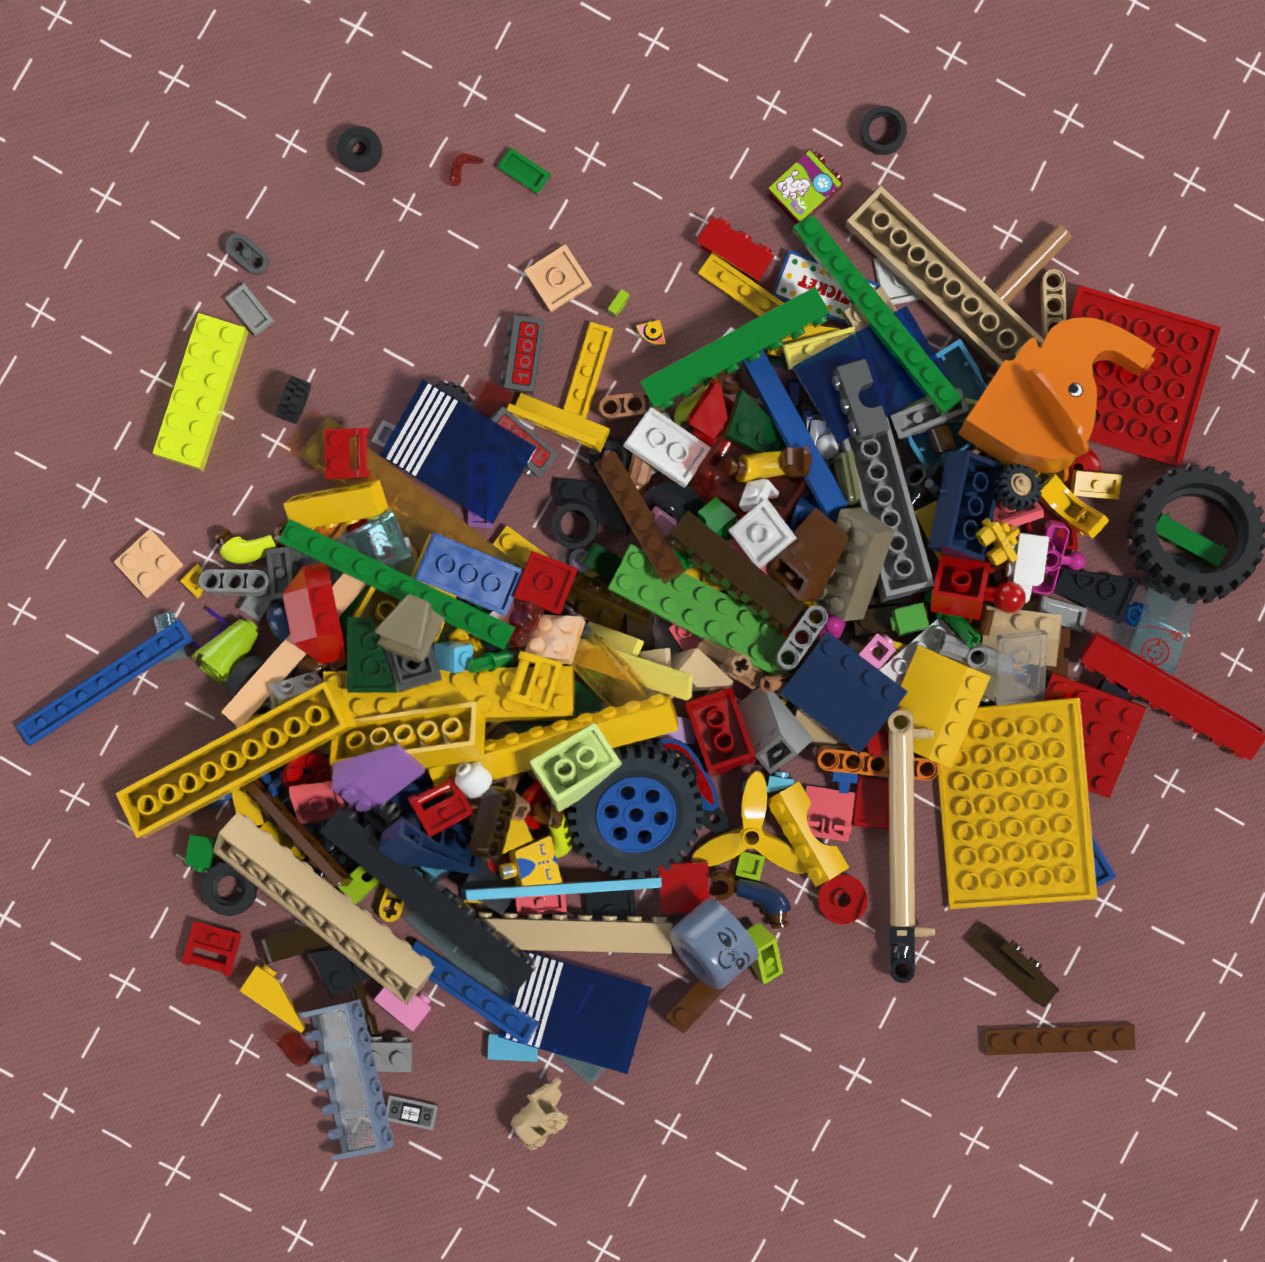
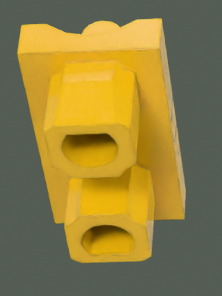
(1002, 538)

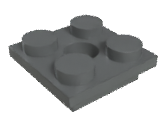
(407, 678)

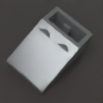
(772, 729)

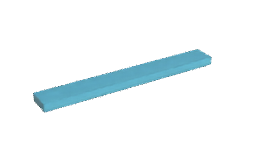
(561, 888)

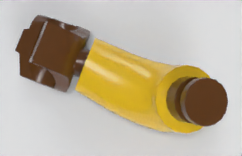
(757, 466)

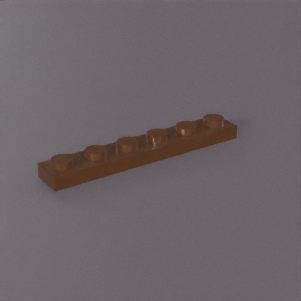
(639, 517)
(303, 839)
(1059, 1039)

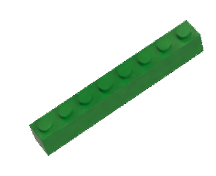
(736, 347)

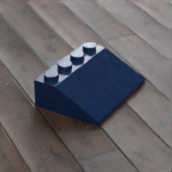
(843, 692)

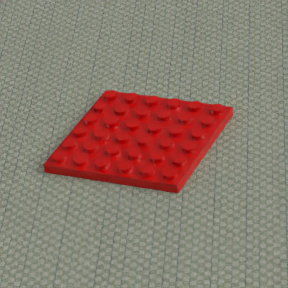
(1157, 408)

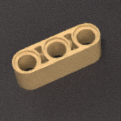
(1055, 294)

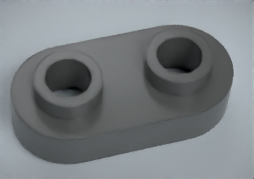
(248, 254)

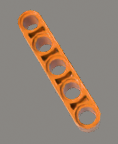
(864, 766)

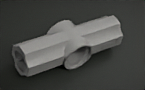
(956, 648)

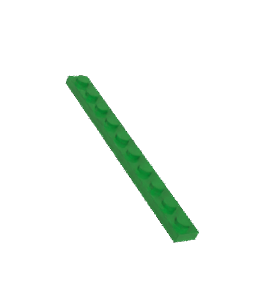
(877, 315)
(395, 583)

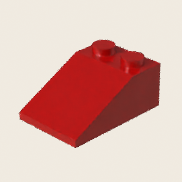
(720, 732)

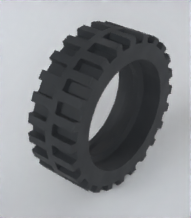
(1231, 500)

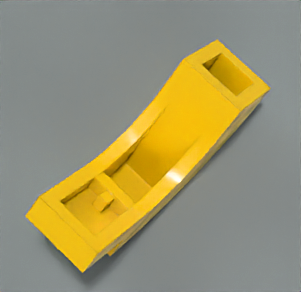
(1068, 507)

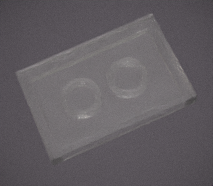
(1020, 667)

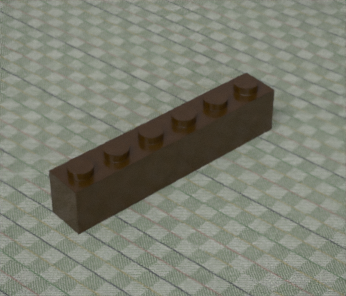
(734, 572)

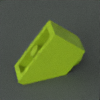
(769, 962)

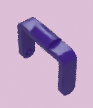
(225, 625)

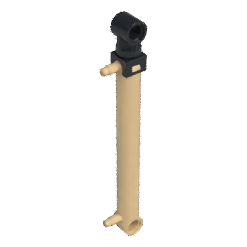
(901, 845)

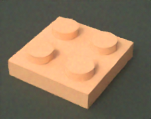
(558, 278)
(149, 563)
(556, 637)

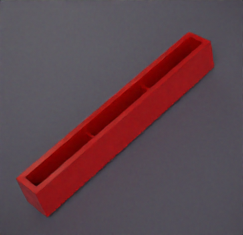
(1173, 696)

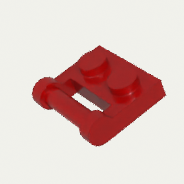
(339, 457)
(444, 813)
(213, 940)

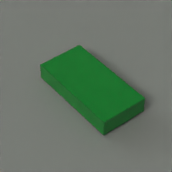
(524, 171)

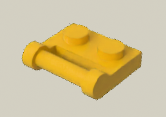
(541, 684)

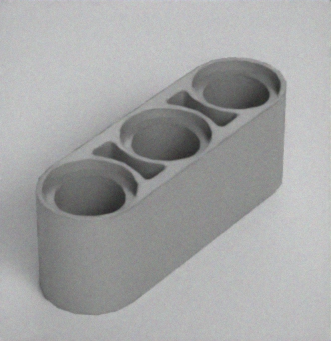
(225, 582)
(810, 629)

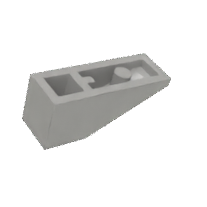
(926, 417)

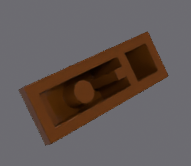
(692, 1005)

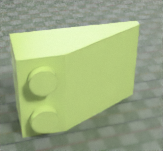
(575, 766)

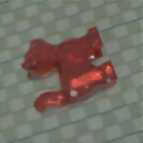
(525, 620)

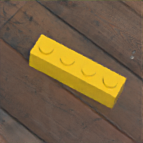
(337, 505)

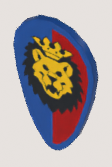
(704, 782)

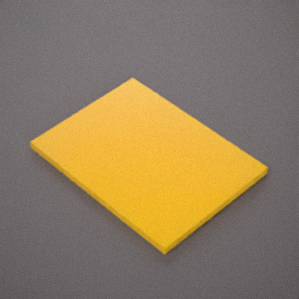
(1018, 808)

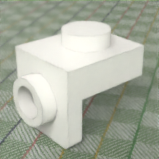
(756, 492)

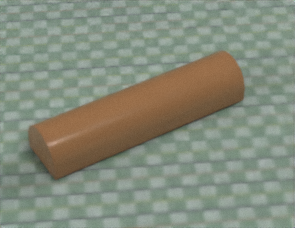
(1033, 263)

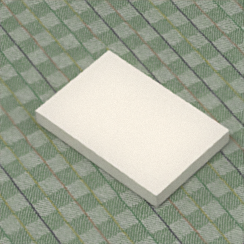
(667, 447)

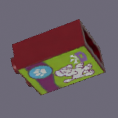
(805, 187)

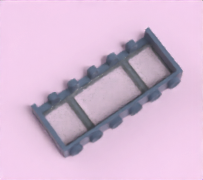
(350, 1079)

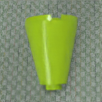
(227, 650)

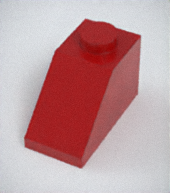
(710, 412)

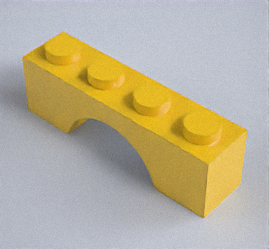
(791, 811)

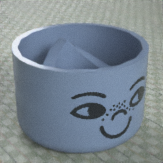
(713, 944)

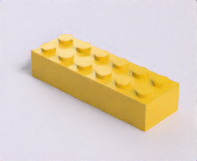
(429, 735)

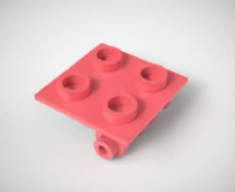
(830, 813)

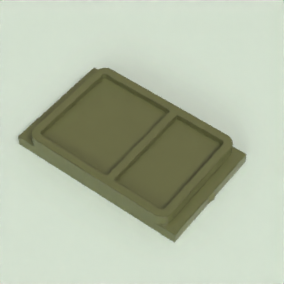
(845, 475)

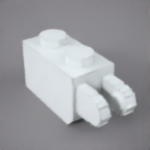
(1030, 566)

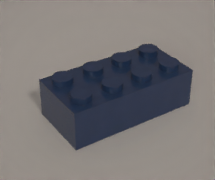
(963, 503)

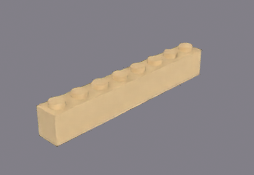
(583, 933)

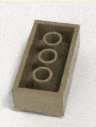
(858, 566)

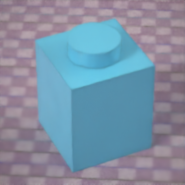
(453, 655)

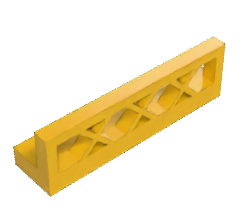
(559, 422)

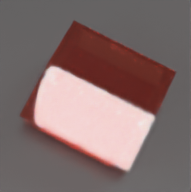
(492, 398)

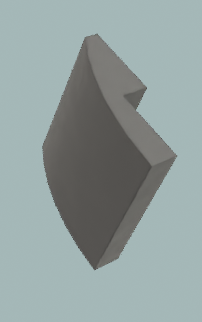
(283, 567)

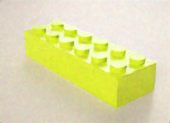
(200, 392)

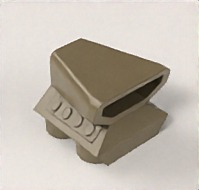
(410, 629)

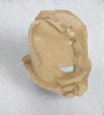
(540, 1116)

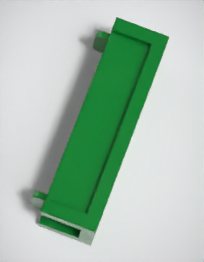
(1190, 541)

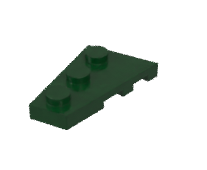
(752, 426)
(366, 660)

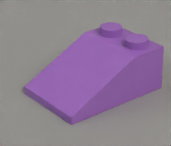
(374, 776)

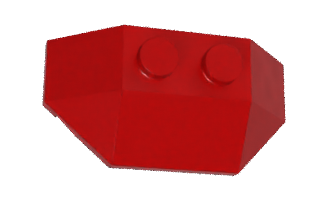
(314, 614)

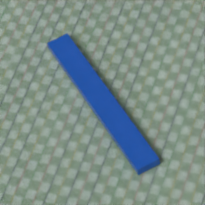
(794, 432)
(104, 682)

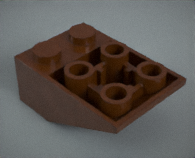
(811, 558)

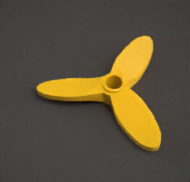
(734, 842)

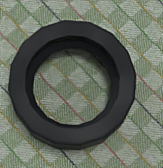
(883, 111)
(588, 511)

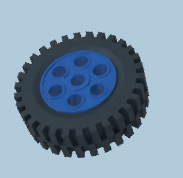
(677, 795)

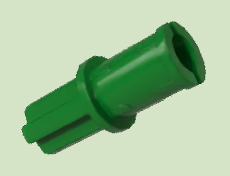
(490, 661)

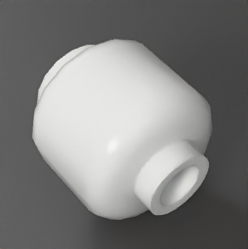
(473, 779)

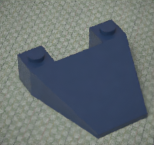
(410, 845)

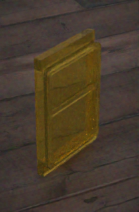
(608, 673)

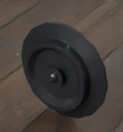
(673, 499)

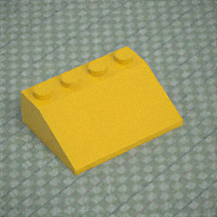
(942, 699)

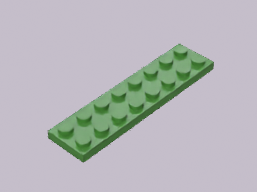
(699, 611)

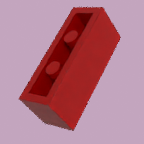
(735, 249)

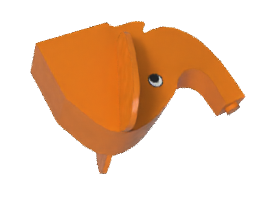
(1046, 398)

